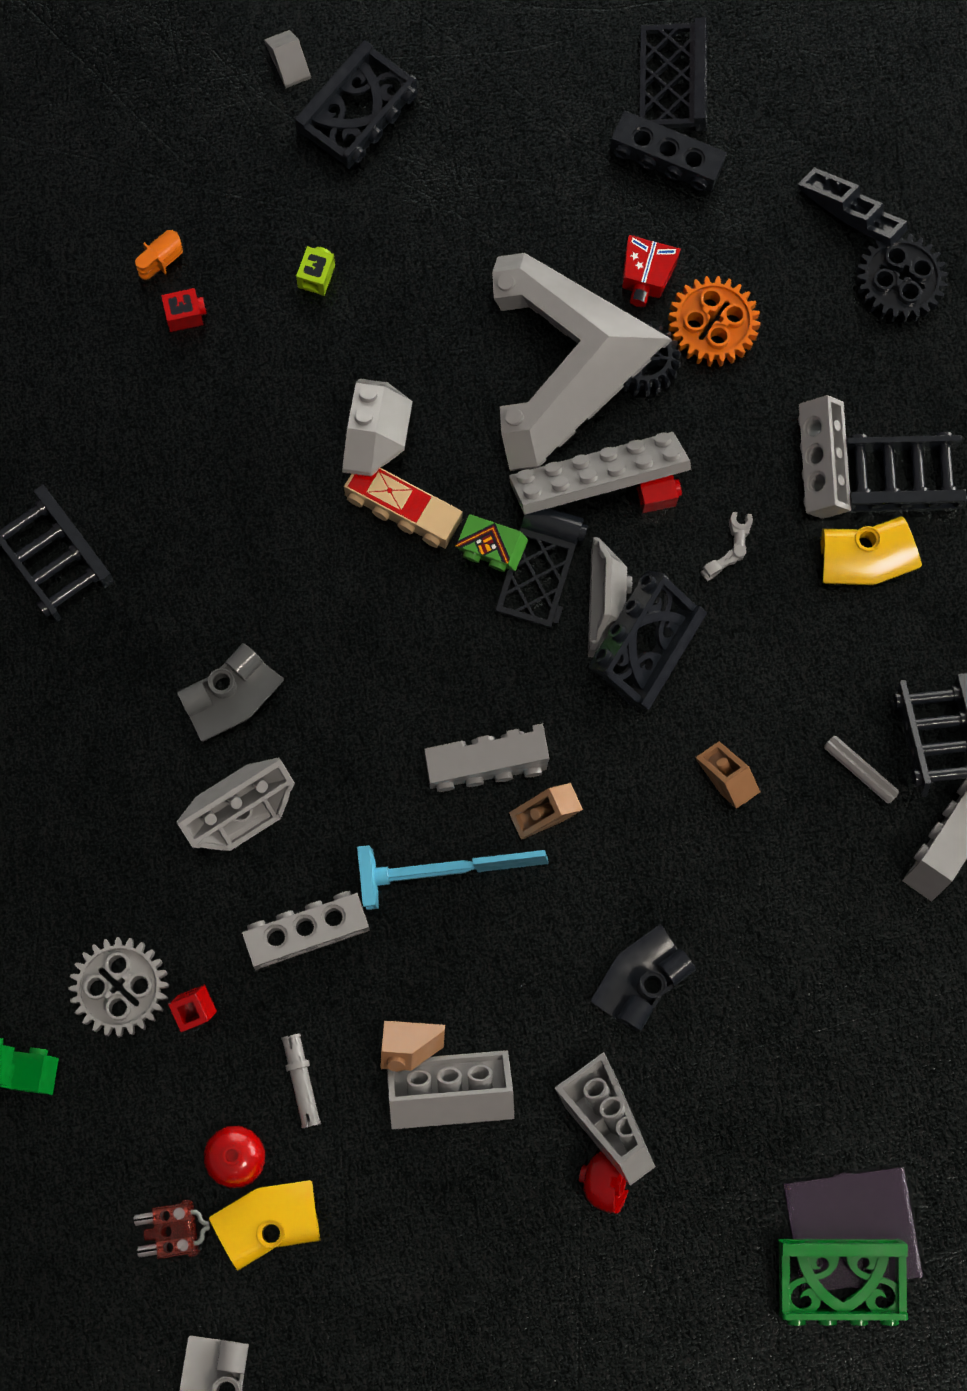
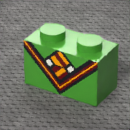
(491, 543)

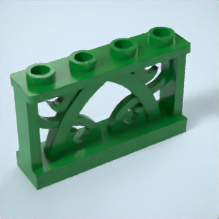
(875, 1250)

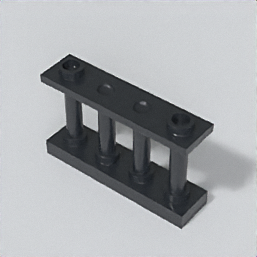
(891, 497)
(77, 550)
(903, 702)

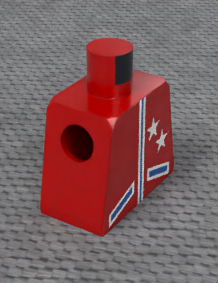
(647, 268)

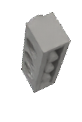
(824, 457)
(258, 933)

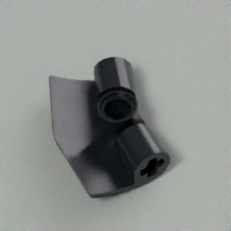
(623, 989)

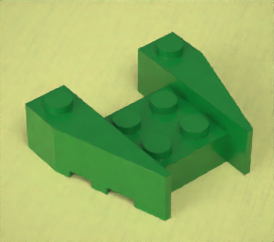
(27, 1071)

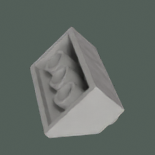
(452, 1091)

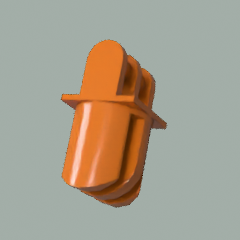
(159, 254)

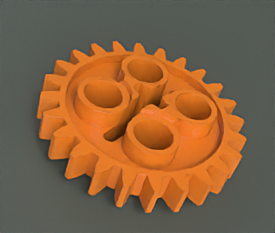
(692, 307)

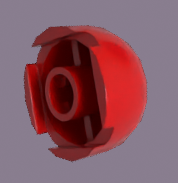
(234, 1156)
(603, 1184)

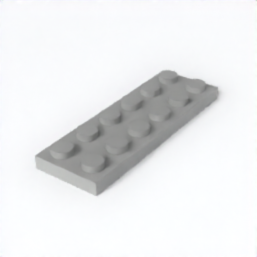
(599, 472)

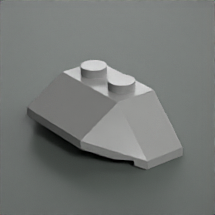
(375, 427)
(607, 592)
(238, 806)

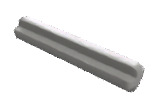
(861, 769)

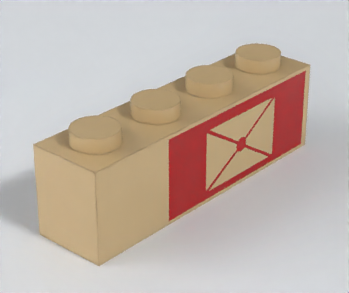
(406, 505)

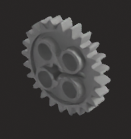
(100, 1007)

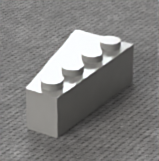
(487, 759)
(604, 1114)

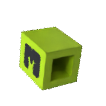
(315, 270)

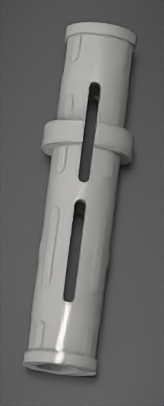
(300, 1079)

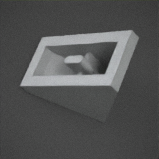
(288, 58)

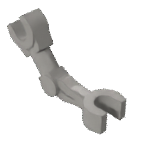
(738, 551)

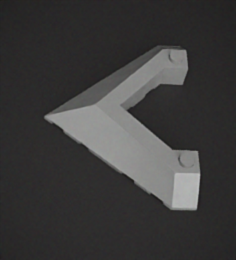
(607, 354)

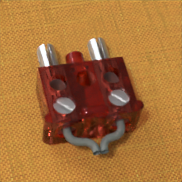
(182, 1226)

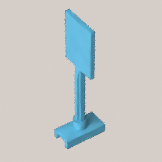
(373, 877)

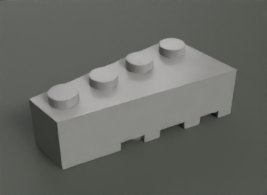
(944, 853)

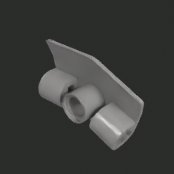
(211, 1363)

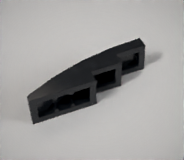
(848, 205)

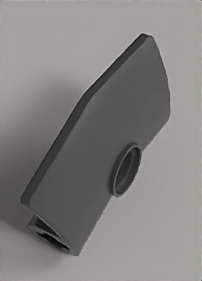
(219, 710)

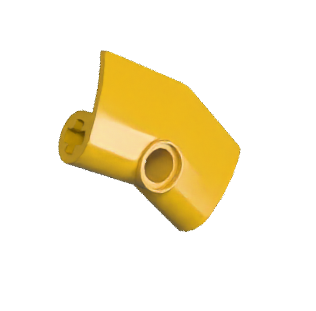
(851, 563)
(243, 1221)

